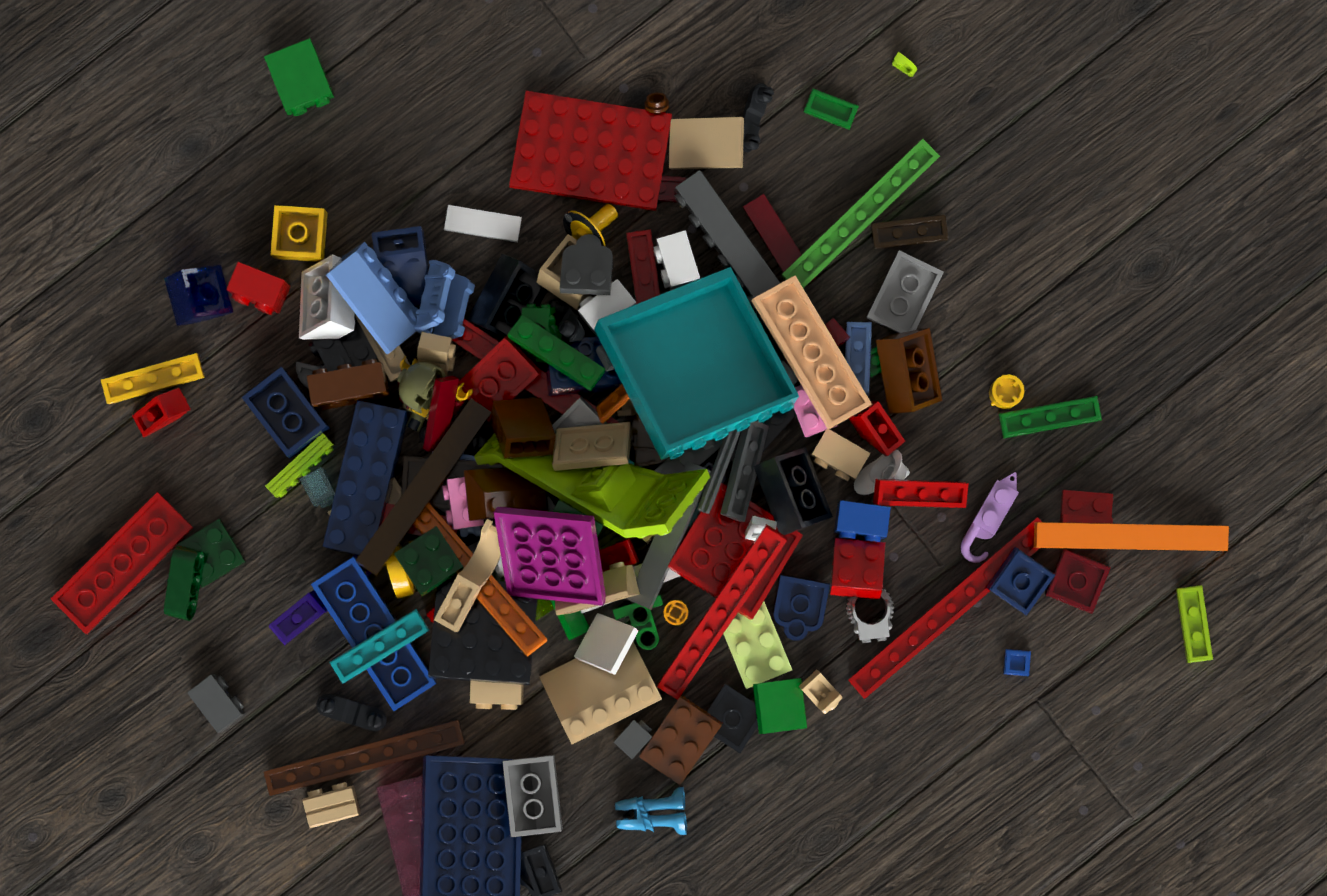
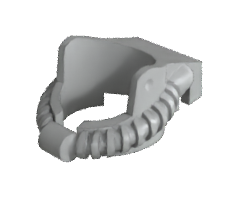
(875, 630)

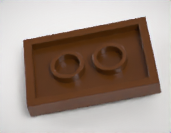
(680, 740)

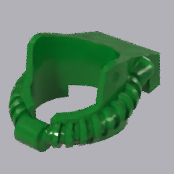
(544, 316)

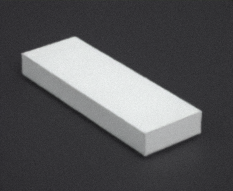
(483, 223)

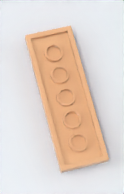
(811, 352)

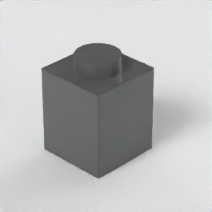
(634, 738)

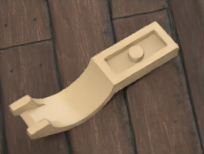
(470, 579)

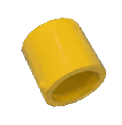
(1006, 391)

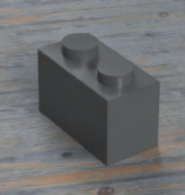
(216, 702)

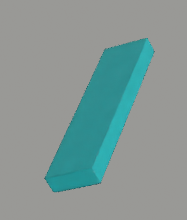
(379, 646)

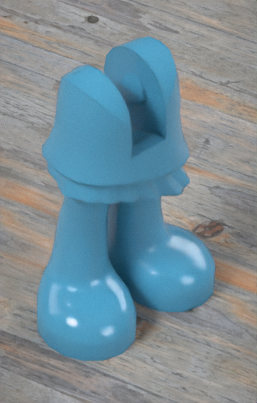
(645, 821)

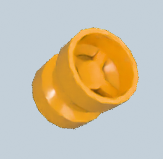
(675, 612)

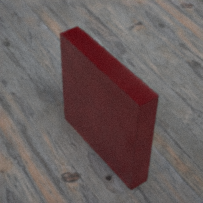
(1078, 581)

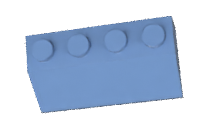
(374, 297)

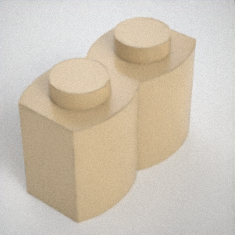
(437, 350)

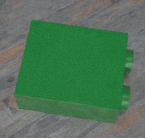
(299, 77)

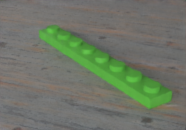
(862, 213)

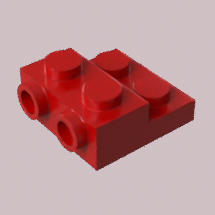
(1086, 507)

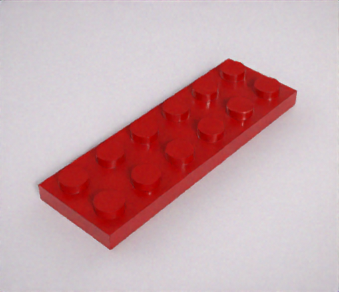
(122, 563)

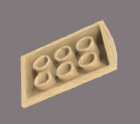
(594, 699)

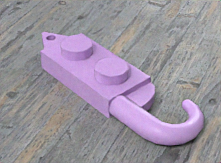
(990, 515)

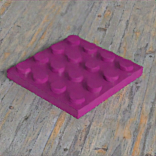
(550, 555)

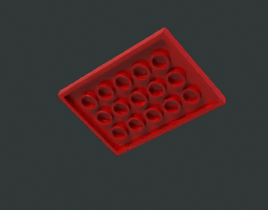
(590, 150)

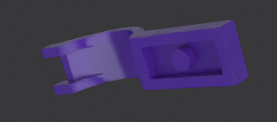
(299, 616)

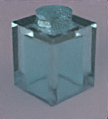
(319, 488)

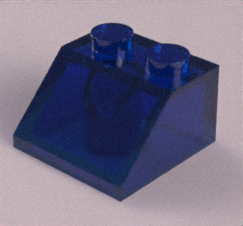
(198, 294)

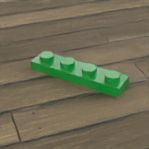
(556, 353)

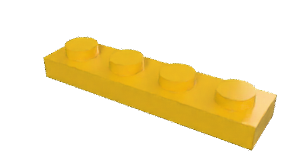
(152, 378)

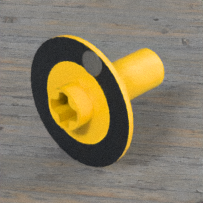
(578, 224)

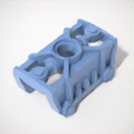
(443, 301)

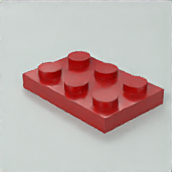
(499, 374)

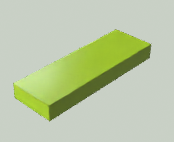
(1194, 624)

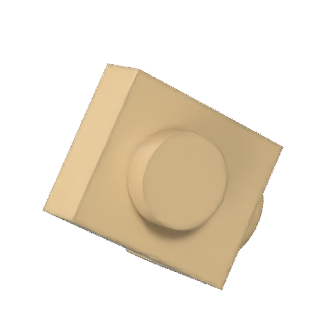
(821, 692)

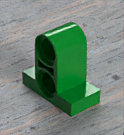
(647, 625)

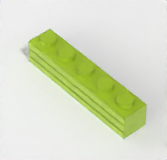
(300, 466)

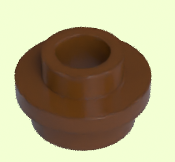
(656, 103)

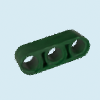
(183, 583)

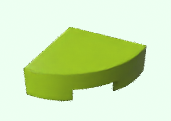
(904, 64)

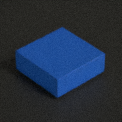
(1017, 662)

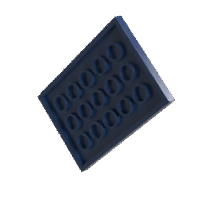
(467, 829)

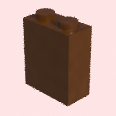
(522, 427)

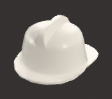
(882, 468)

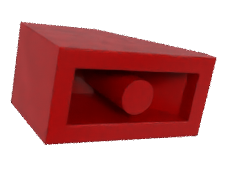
(161, 412)
(877, 429)

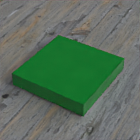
(779, 706)

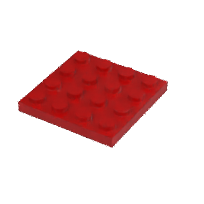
(716, 548)

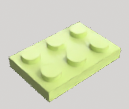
(756, 648)

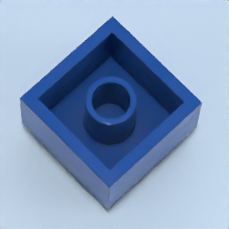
(861, 520)

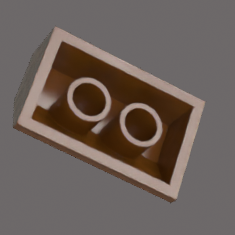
(909, 370)
(348, 385)
(500, 488)

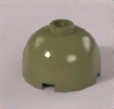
(418, 384)

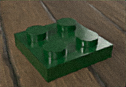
(219, 551)
(429, 561)

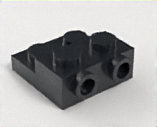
(349, 349)

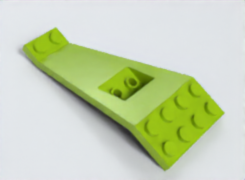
(618, 496)

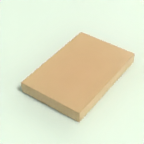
(706, 143)
(592, 446)

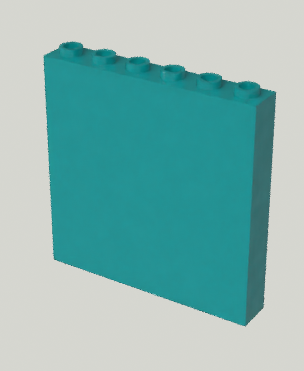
(696, 363)

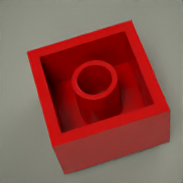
(259, 288)
(857, 568)

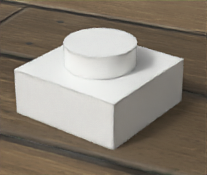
(756, 525)

